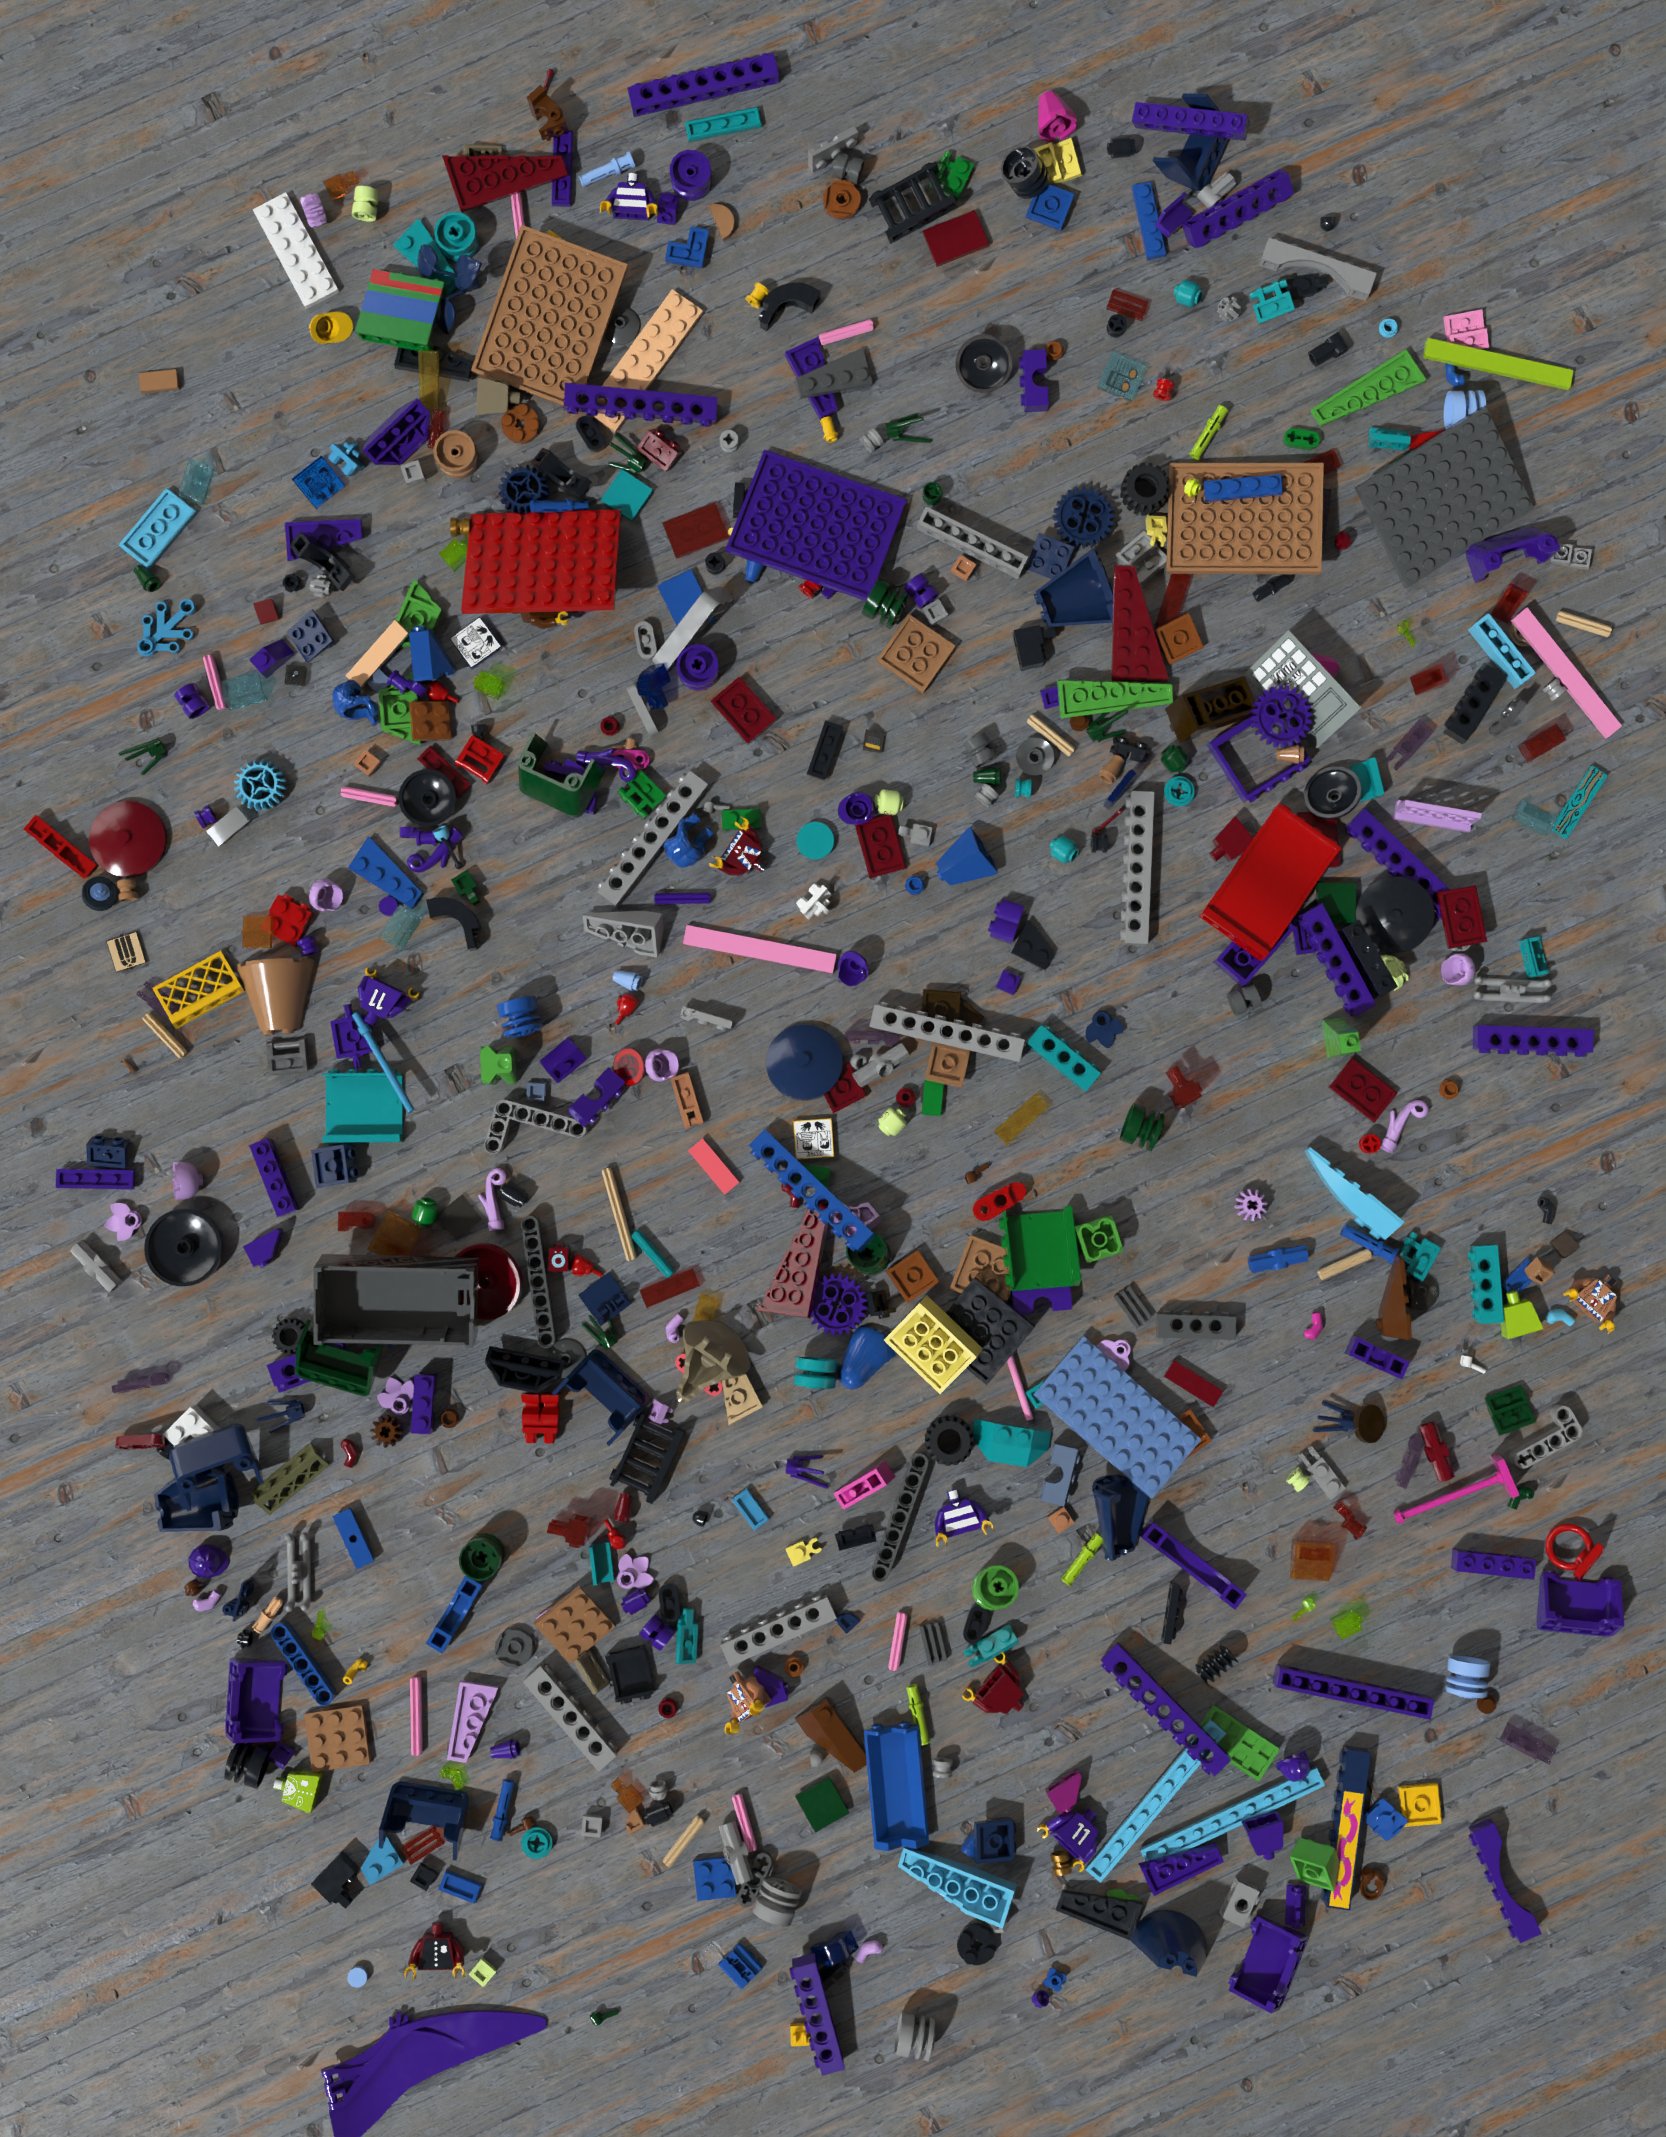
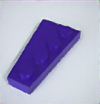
(804, 360)
(1176, 1868)

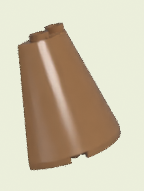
(277, 991)

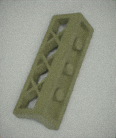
(286, 1477)

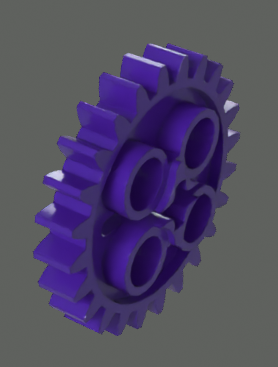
(1297, 710)
(852, 1310)

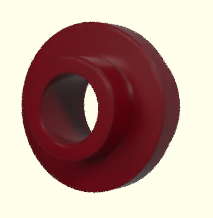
(1342, 540)
(609, 720)
(901, 1102)
(667, 1714)

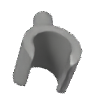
(709, 806)

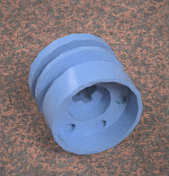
(1458, 406)
(1468, 1675)

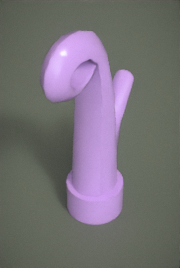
(1397, 1124)
(490, 1203)

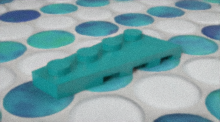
(409, 247)

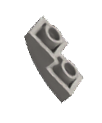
(1572, 557)
(228, 825)

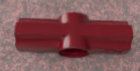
(1436, 1451)

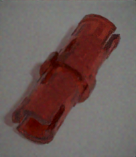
(435, 427)

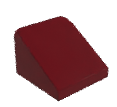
(266, 611)

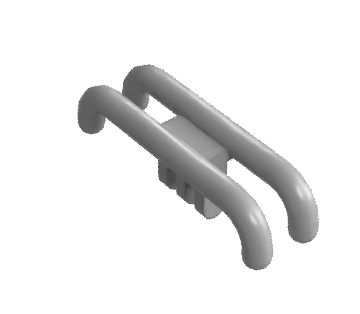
(1511, 989)
(298, 1571)

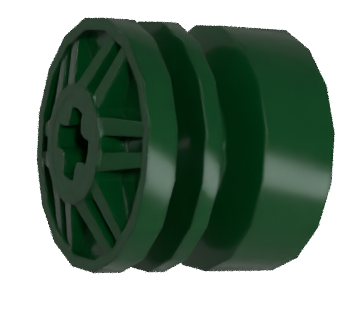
(885, 603)
(1142, 1127)
(875, 1264)
(477, 1566)

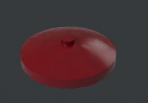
(127, 839)
(499, 1280)

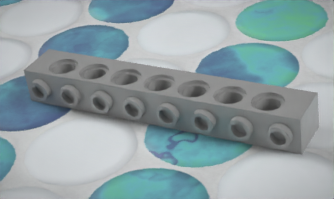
(1145, 801)
(617, 895)
(879, 1021)

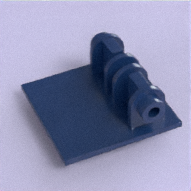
(1049, 556)
(310, 636)
(605, 1299)
(239, 1606)

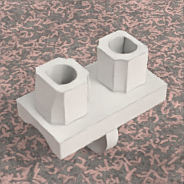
(817, 903)

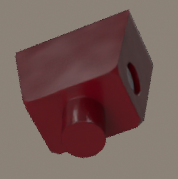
(1231, 841)

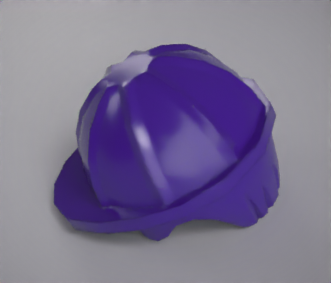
(856, 808)
(852, 968)
(207, 1561)
(1295, 1766)

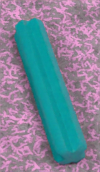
(652, 1253)

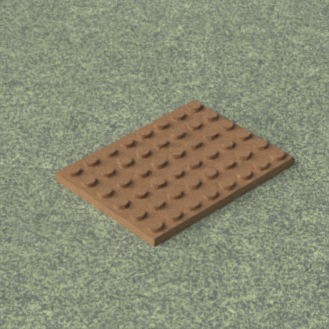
(549, 315)
(1250, 533)

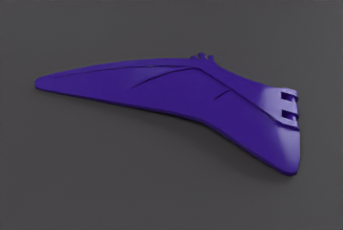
(411, 2054)

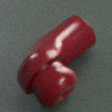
(794, 1201)
(351, 1451)

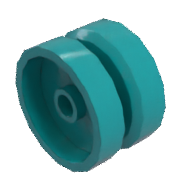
(456, 236)
(815, 1375)

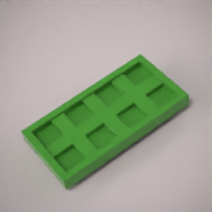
(1246, 1747)

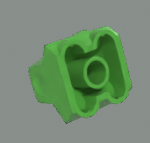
(498, 1064)
(1098, 1239)

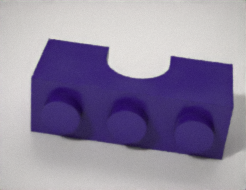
(1034, 397)
(586, 1109)
(1059, 1298)
(1377, 1357)
(423, 1397)

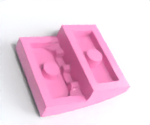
(1466, 329)

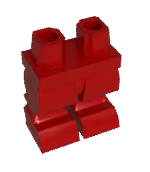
(540, 1422)

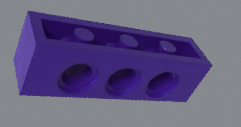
(274, 1177)
(278, 1369)
(1493, 1564)

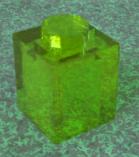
(454, 554)
(488, 685)
(1346, 1623)

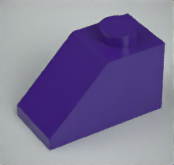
(271, 657)
(264, 1248)
(773, 1685)

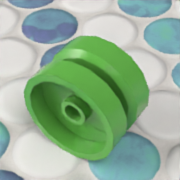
(984, 1591)

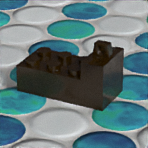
(1210, 708)

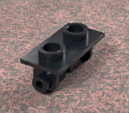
(1137, 750)
(853, 1538)
(835, 1971)

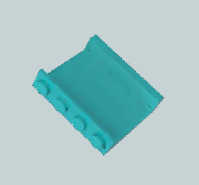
(362, 1107)

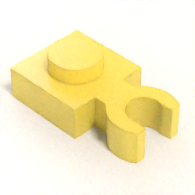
(1157, 528)
(800, 1552)

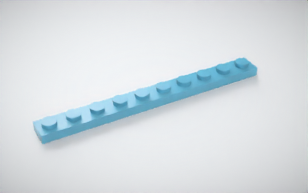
(1149, 1808)
(1232, 1816)

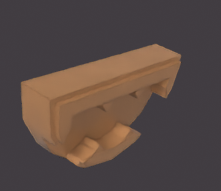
(723, 219)

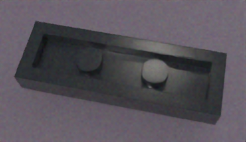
(825, 750)
(1171, 1613)

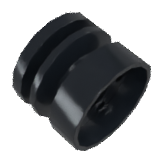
(1025, 172)
(247, 1763)

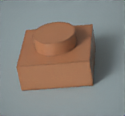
(963, 568)
(367, 763)
(1060, 1519)

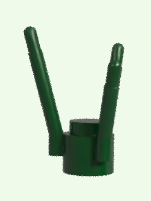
(894, 428)
(635, 461)
(1097, 730)
(154, 748)
(605, 1338)

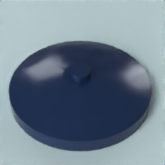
(804, 1062)

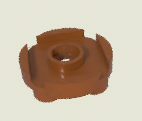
(835, 191)
(531, 425)

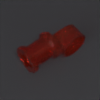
(1350, 1522)

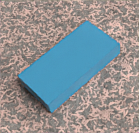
(750, 1509)

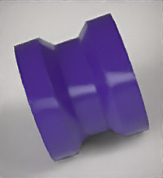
(205, 816)
(308, 946)

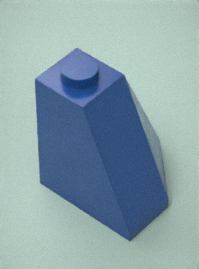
(428, 655)
(966, 860)

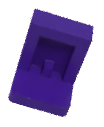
(667, 208)

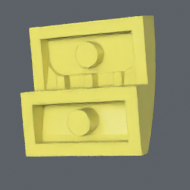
(1060, 161)

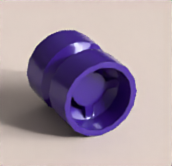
(916, 586)
(193, 703)
(658, 1639)

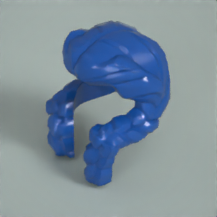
(347, 696)
(680, 849)

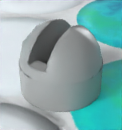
(858, 1061)
(816, 1758)

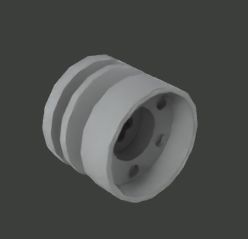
(777, 1901)
(914, 2036)

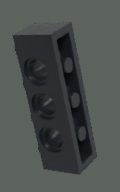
(1493, 681)

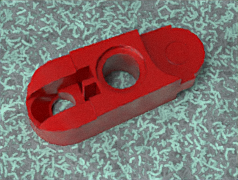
(1013, 1194)

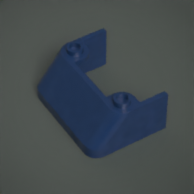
(1199, 154)
(610, 1387)
(209, 1452)
(425, 1806)

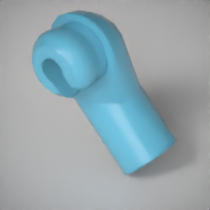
(1558, 1315)

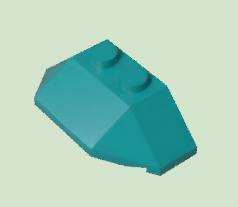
(1010, 1442)

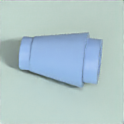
(628, 979)

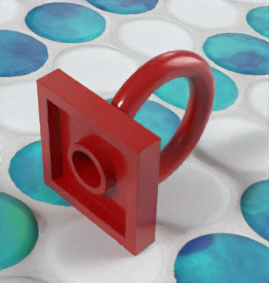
(1584, 1560)

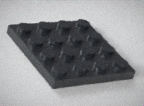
(991, 1325)

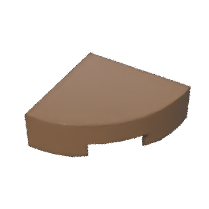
(635, 1821)

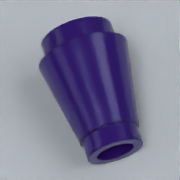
(506, 1750)

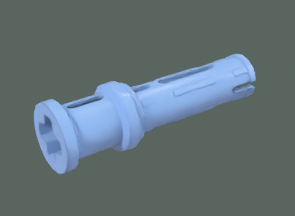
(615, 166)

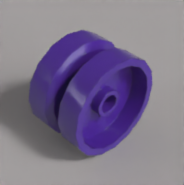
(690, 175)
(696, 656)

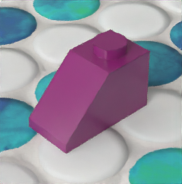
(1065, 1792)

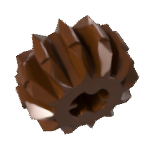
(380, 1427)

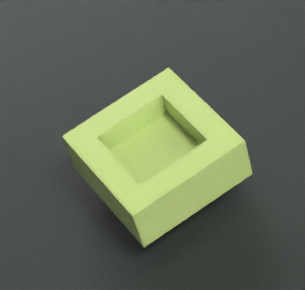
(482, 1972)

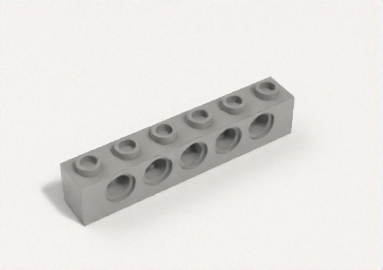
(972, 542)
(735, 1654)
(598, 1758)

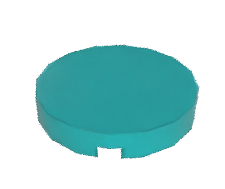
(815, 840)

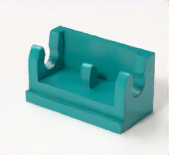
(1533, 957)

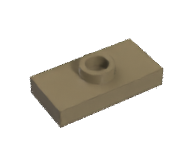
(591, 1672)

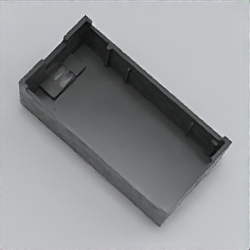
(395, 1299)

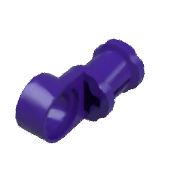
(404, 685)
(422, 837)

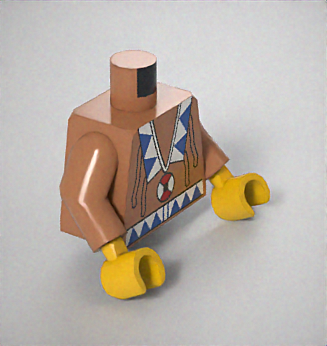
(1595, 1299)
(746, 1700)

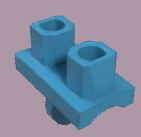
(349, 454)

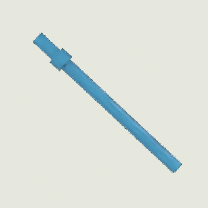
(365, 1031)

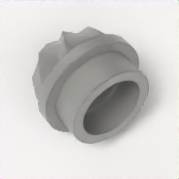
(658, 1789)

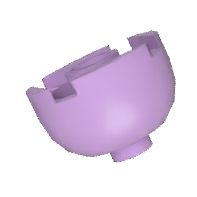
(185, 1180)

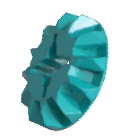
(1186, 787)
(529, 1847)

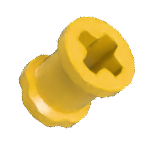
(757, 295)

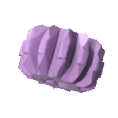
(313, 210)
(1252, 1198)

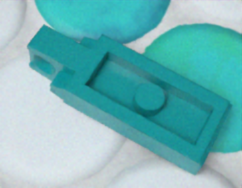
(686, 1637)

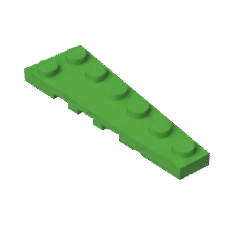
(1383, 382)
(1096, 697)

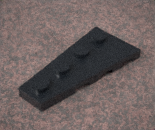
(1104, 1912)

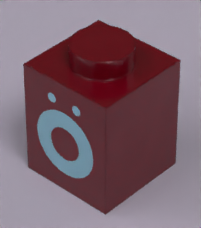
(559, 1258)

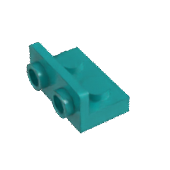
(1388, 439)

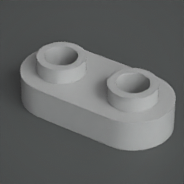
(645, 641)

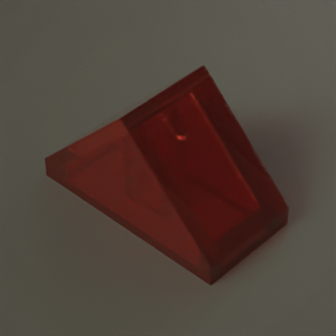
(1508, 602)
(1430, 679)

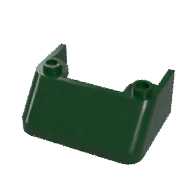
(567, 797)
(336, 1366)

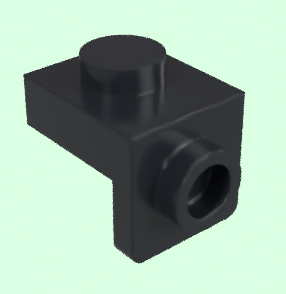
(878, 1304)

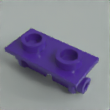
(1295, 1905)

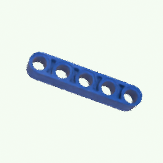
(303, 1672)

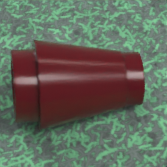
(623, 1509)

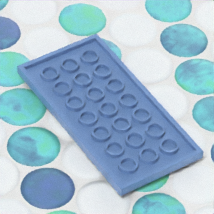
(1117, 1417)

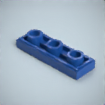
(358, 1550)

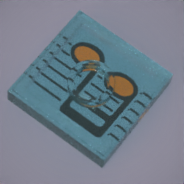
(1121, 377)

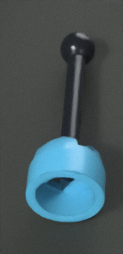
(442, 834)

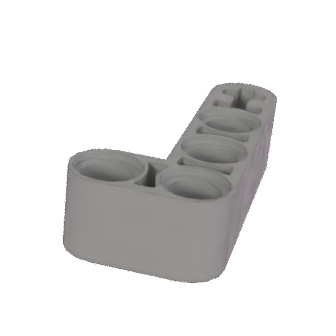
(1544, 1440)

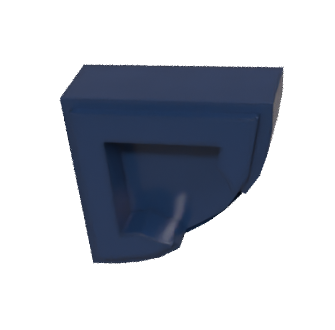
(847, 1621)

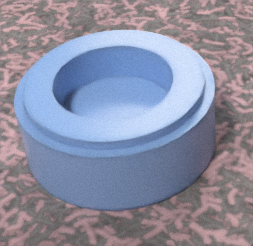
(357, 1976)

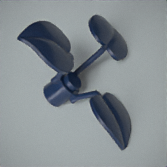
(466, 279)

